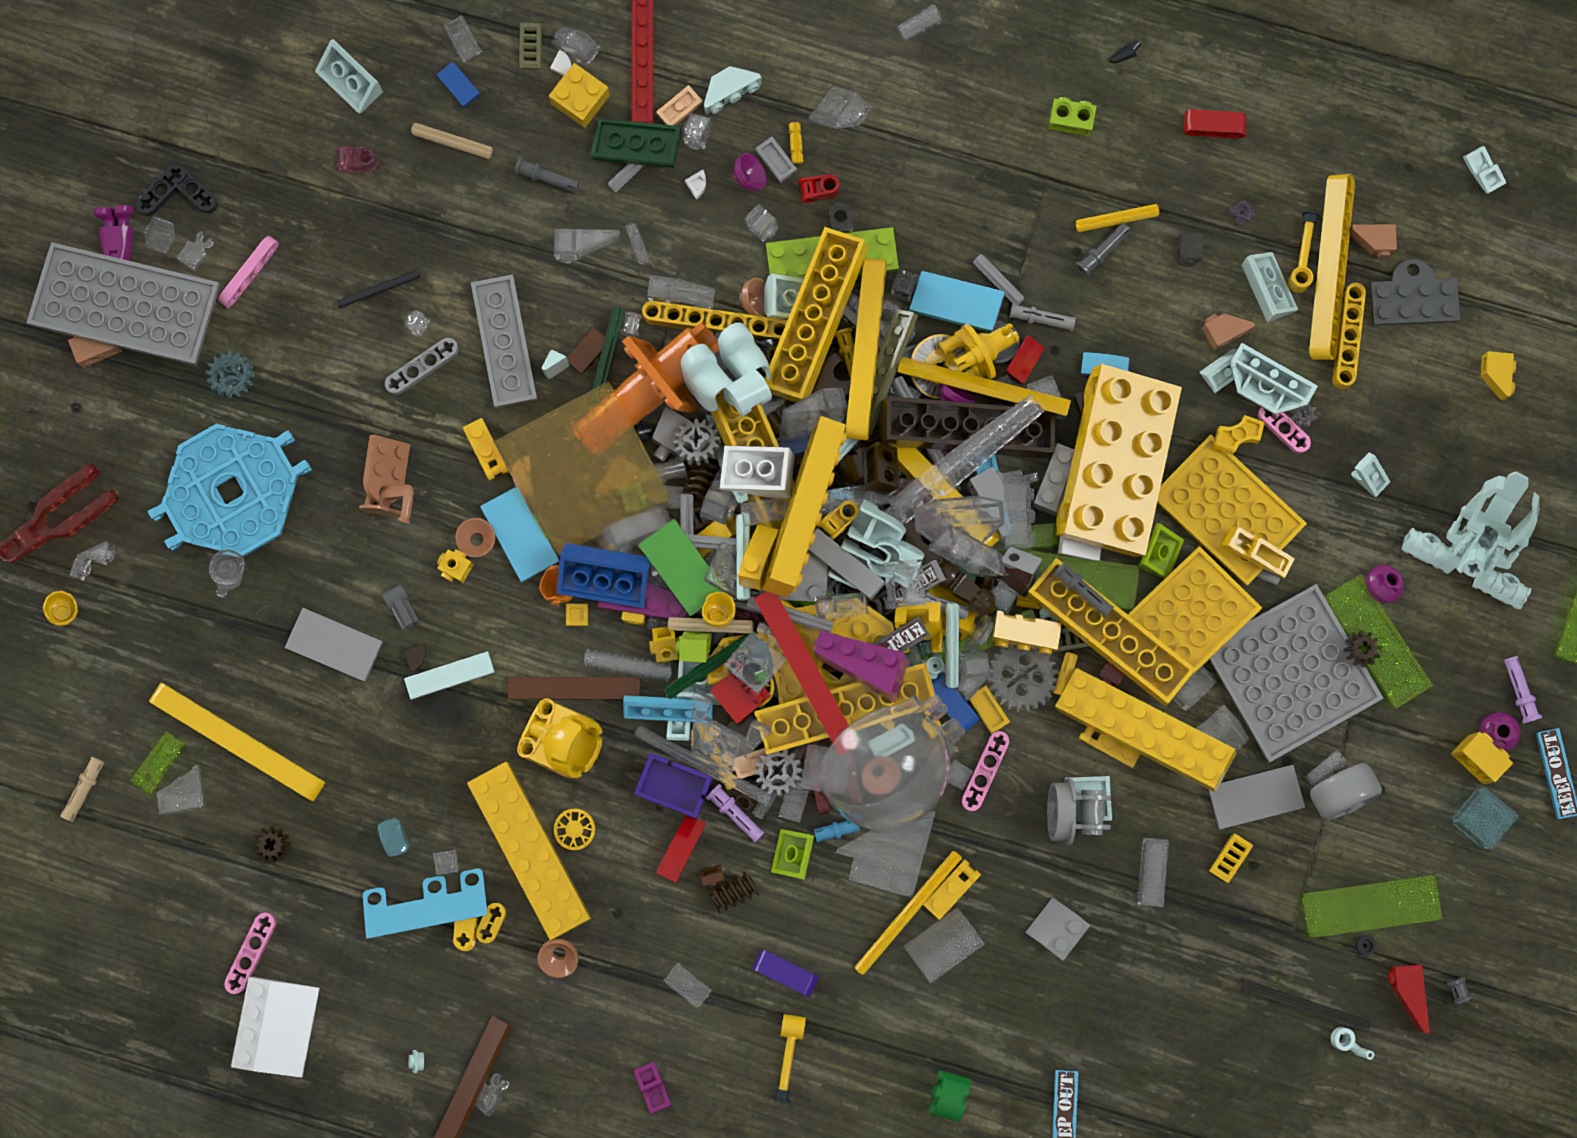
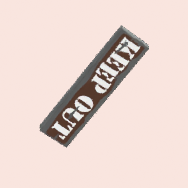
(905, 636)

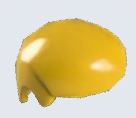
(60, 608)
(718, 609)

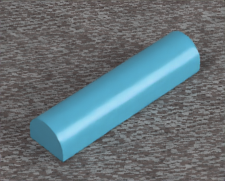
(660, 708)

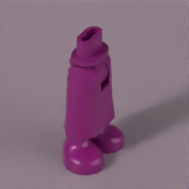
(116, 240)

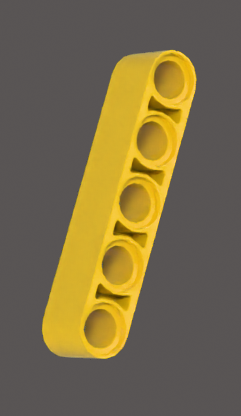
(1344, 345)

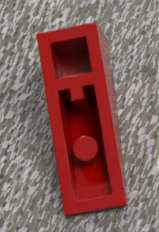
(681, 848)
(1409, 987)

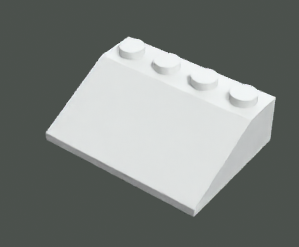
(275, 1027)

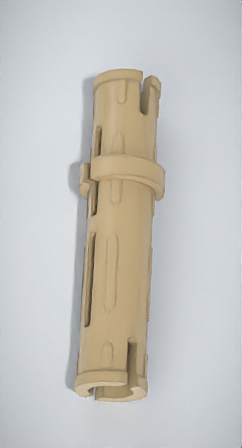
(80, 793)

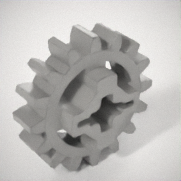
(688, 439)
(772, 778)

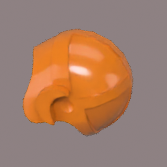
(549, 585)

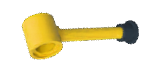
(1309, 220)
(792, 1029)

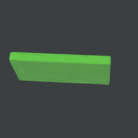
(679, 565)

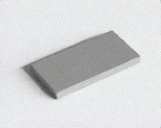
(334, 644)
(1256, 797)

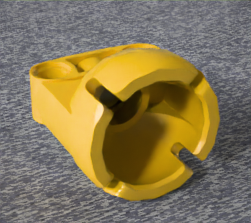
(561, 740)

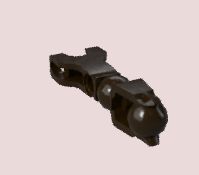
(958, 583)

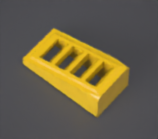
(1237, 862)

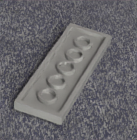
(504, 341)

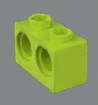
(1071, 122)
(694, 646)

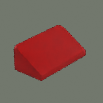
(1025, 360)

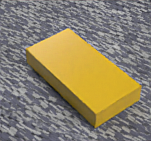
(989, 710)

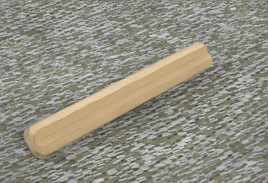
(452, 140)
(699, 624)

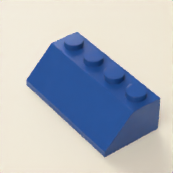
(603, 575)

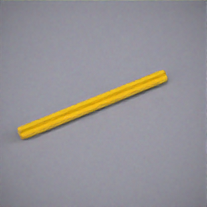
(908, 912)

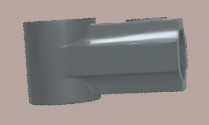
(398, 601)

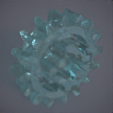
(227, 381)

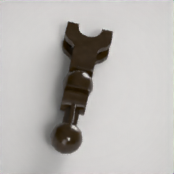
(825, 380)

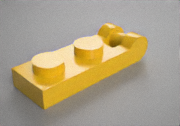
(485, 448)
(1110, 747)
(951, 890)

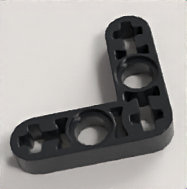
(178, 184)

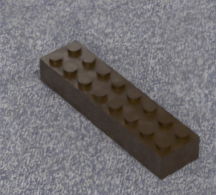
(949, 423)

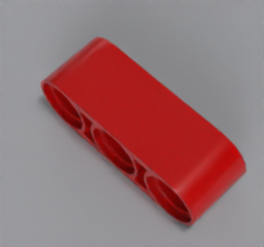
(1215, 124)

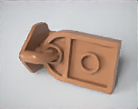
(386, 478)

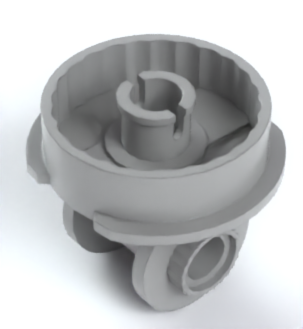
(1062, 812)

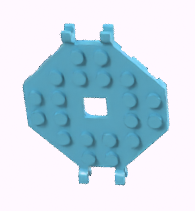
(210, 461)

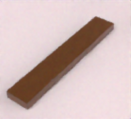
(573, 688)
(474, 1079)

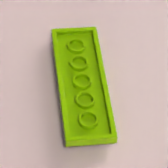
(794, 256)

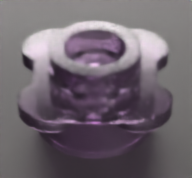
(1241, 206)

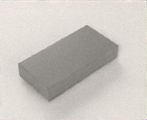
(776, 159)

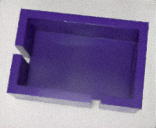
(673, 786)

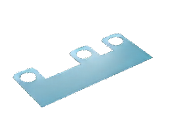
(430, 911)

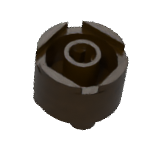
(852, 468)

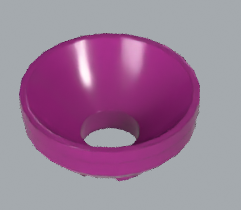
(749, 172)
(954, 394)
(1380, 588)
(1493, 721)

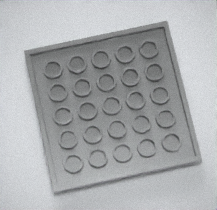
(1292, 674)

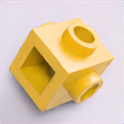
(461, 568)
(664, 644)

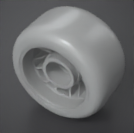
(1345, 791)

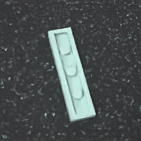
(449, 675)

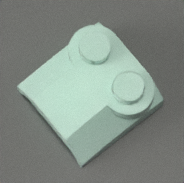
(780, 295)

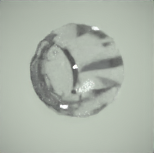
(417, 323)

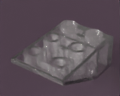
(802, 416)

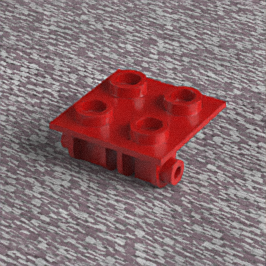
(737, 697)

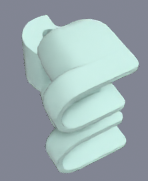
(741, 358)
(878, 531)

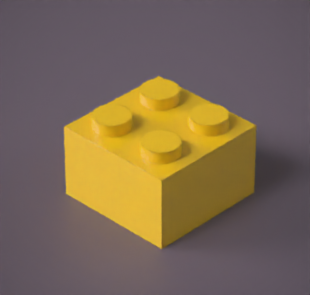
(579, 95)
(1482, 757)

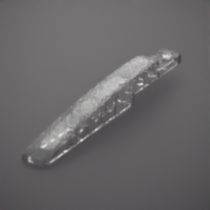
(962, 460)

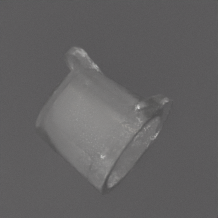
(226, 570)

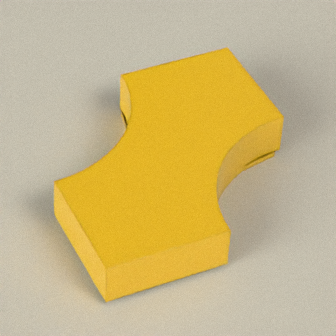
(1229, 438)

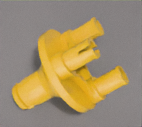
(980, 348)

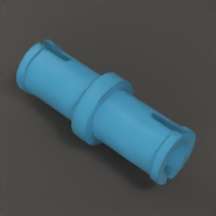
(835, 830)

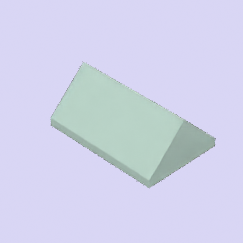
(348, 77)
(1269, 286)

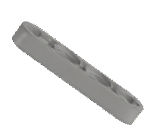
(419, 362)

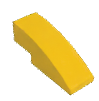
(1257, 551)

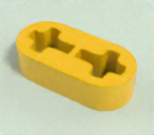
(486, 920)

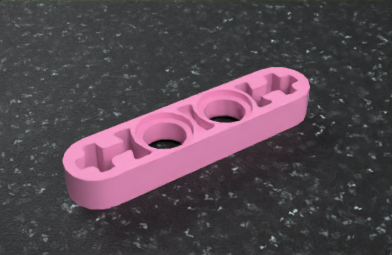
(248, 271)
(983, 770)
(247, 951)

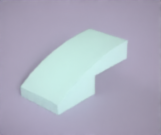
(1483, 170)

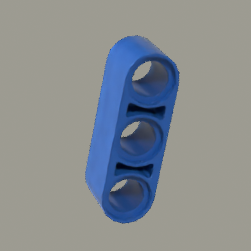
(956, 705)

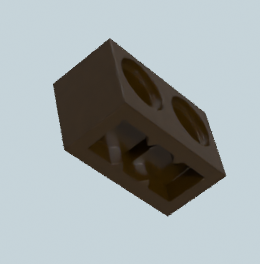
(881, 468)

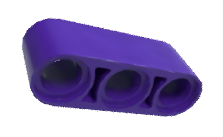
(785, 973)

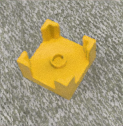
(931, 617)

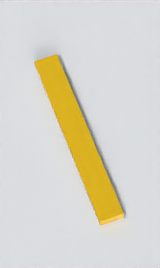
(981, 385)

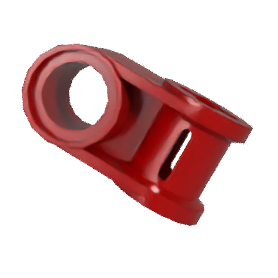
(817, 189)

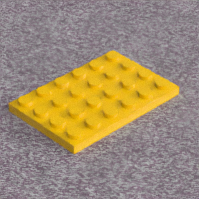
(1220, 492)
(1196, 609)

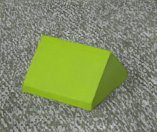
(1161, 551)
(792, 854)

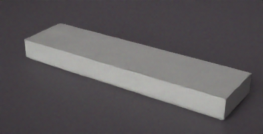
(846, 565)

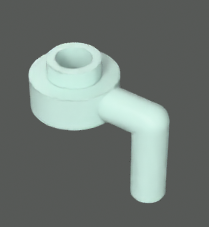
(1348, 1043)

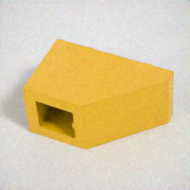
(1497, 373)

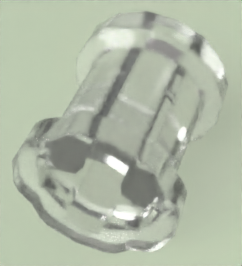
(631, 324)

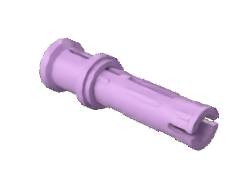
(1525, 699)
(728, 806)

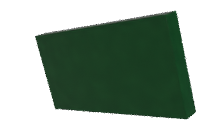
(636, 143)

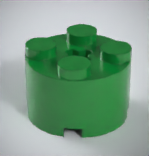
(949, 1096)

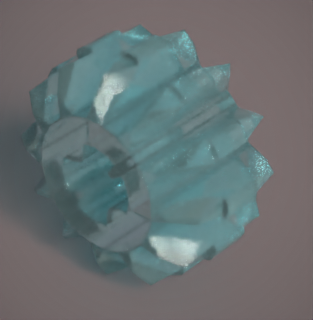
(393, 837)

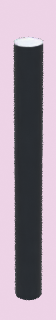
(378, 289)

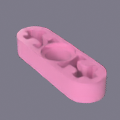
(1283, 437)

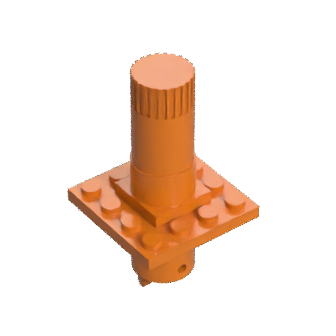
(660, 374)

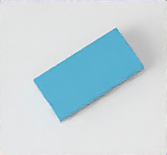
(957, 301)
(519, 534)

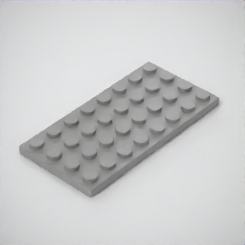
(123, 303)

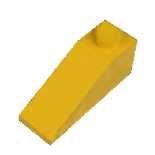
(757, 557)

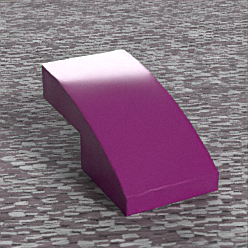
(652, 1088)

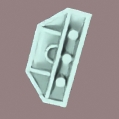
(1269, 382)

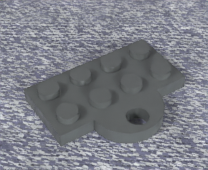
(1414, 298)

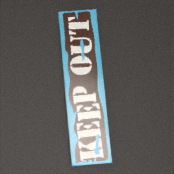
(1557, 773)
(1065, 1104)

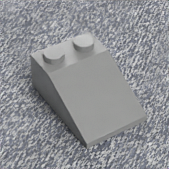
(990, 485)

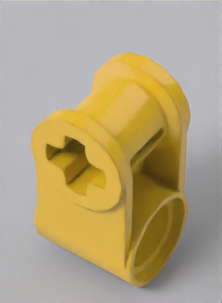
(836, 521)
(465, 927)

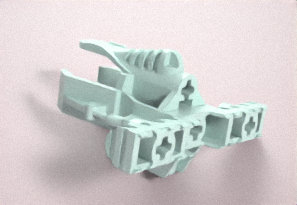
(1483, 540)

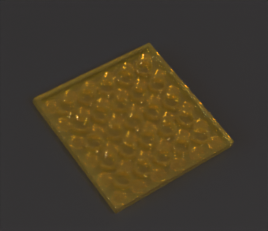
(582, 468)

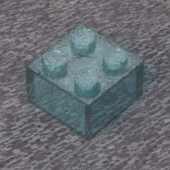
(1484, 818)

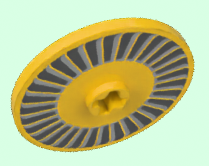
(929, 352)

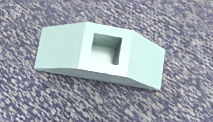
(729, 87)

